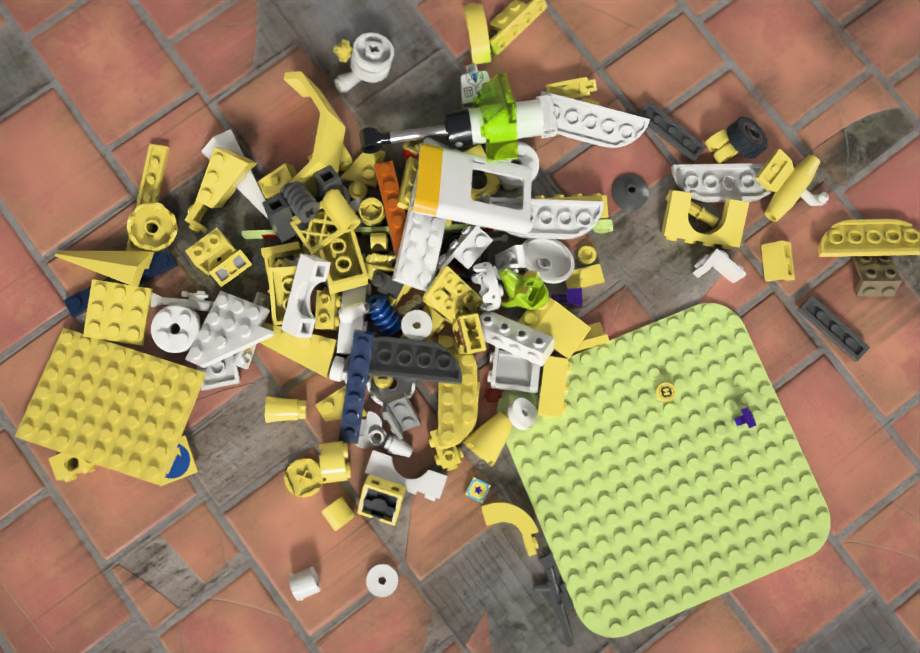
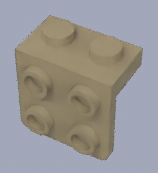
(877, 276)

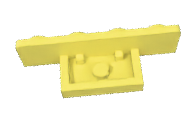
(514, 21)

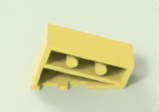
(223, 176)

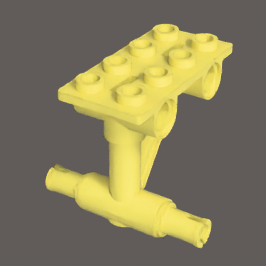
(448, 296)

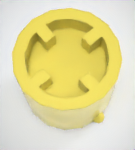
(338, 513)

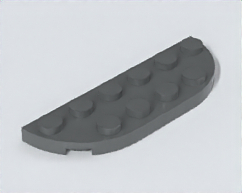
(412, 361)

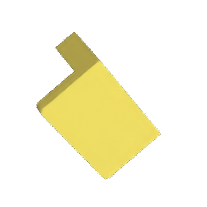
(778, 261)
(593, 338)

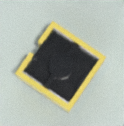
(381, 499)

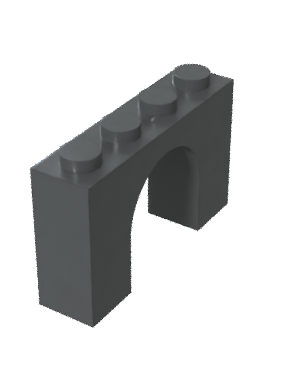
(280, 213)

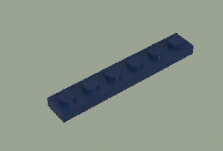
(160, 263)
(356, 386)

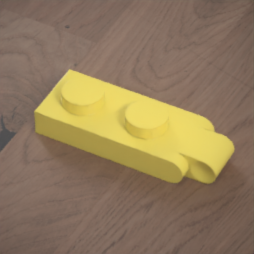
(573, 88)

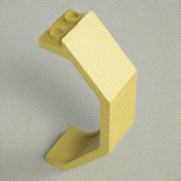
(328, 138)

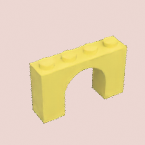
(727, 233)

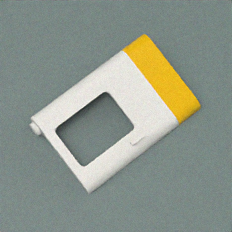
(445, 190)

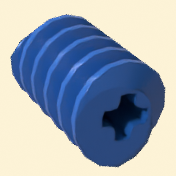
(384, 314)

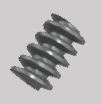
(300, 201)

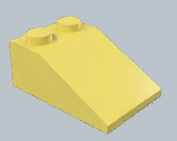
(280, 284)
(557, 323)

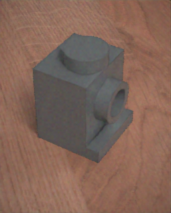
(386, 284)

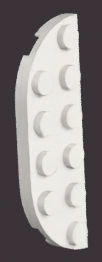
(596, 123)
(720, 181)
(556, 217)

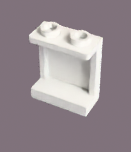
(513, 372)

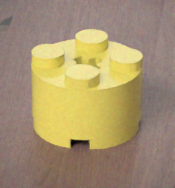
(333, 462)

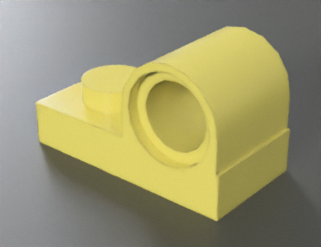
(278, 177)

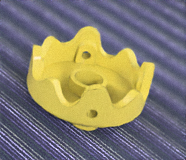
(156, 214)

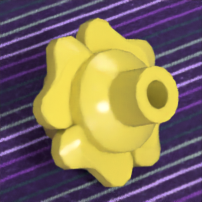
(343, 51)

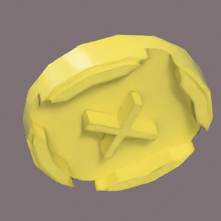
(303, 477)

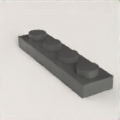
(672, 132)
(833, 328)

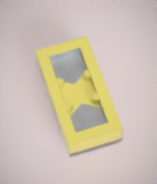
(230, 268)

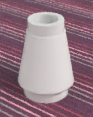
(346, 81)
(352, 312)
(397, 446)

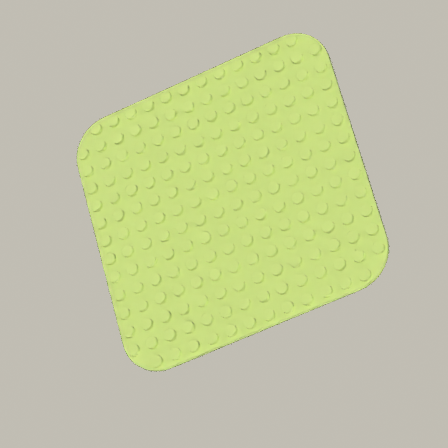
(670, 497)

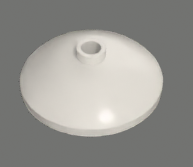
(549, 258)

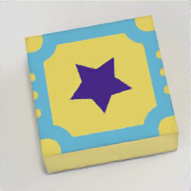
(477, 489)

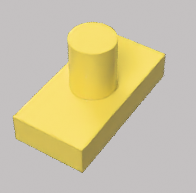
(585, 277)

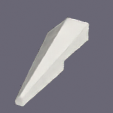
(249, 186)

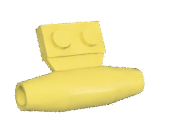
(786, 181)

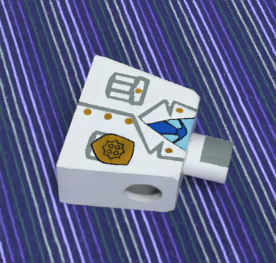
(471, 84)

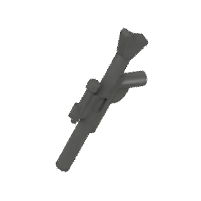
(559, 600)

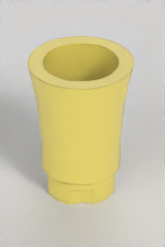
(284, 409)

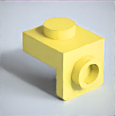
(195, 214)

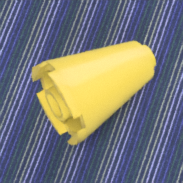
(490, 437)

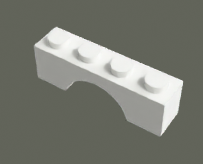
(298, 315)
(430, 483)

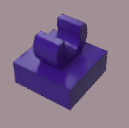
(747, 417)

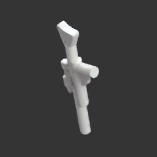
(194, 302)

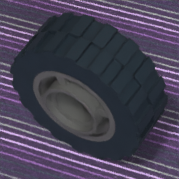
(747, 137)

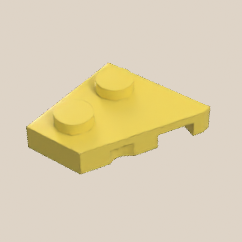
(363, 169)
(332, 406)

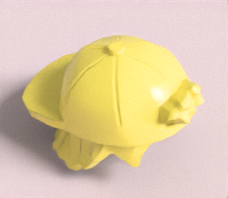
(376, 261)

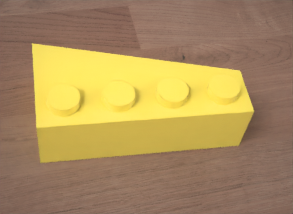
(313, 353)

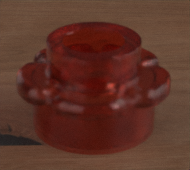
(492, 395)

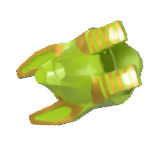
(523, 290)

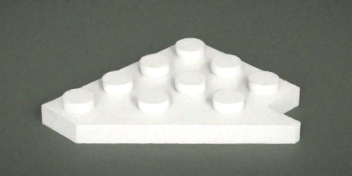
(228, 329)

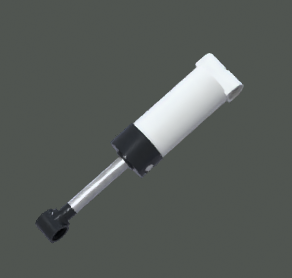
(463, 127)

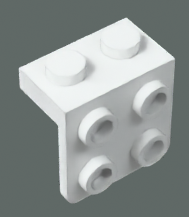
(720, 261)

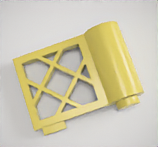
(340, 214)

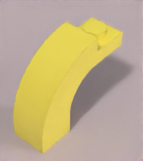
(477, 33)
(507, 512)

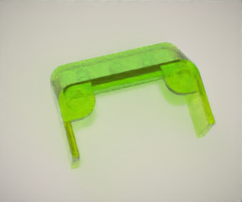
(499, 118)

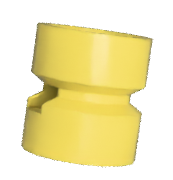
(721, 146)
(372, 212)

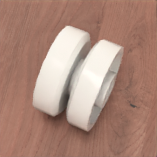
(371, 57)

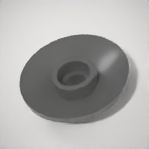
(628, 200)

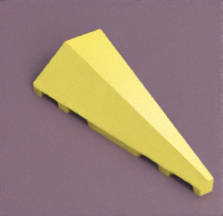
(119, 265)

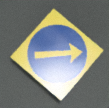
(181, 464)

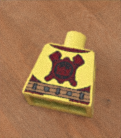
(468, 334)

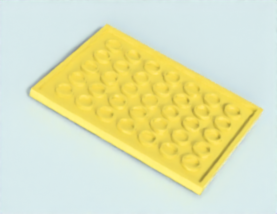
(111, 406)

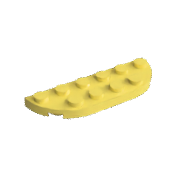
(870, 238)
(457, 402)

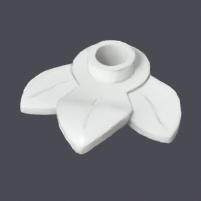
(369, 428)

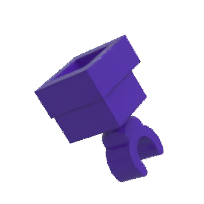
(573, 297)

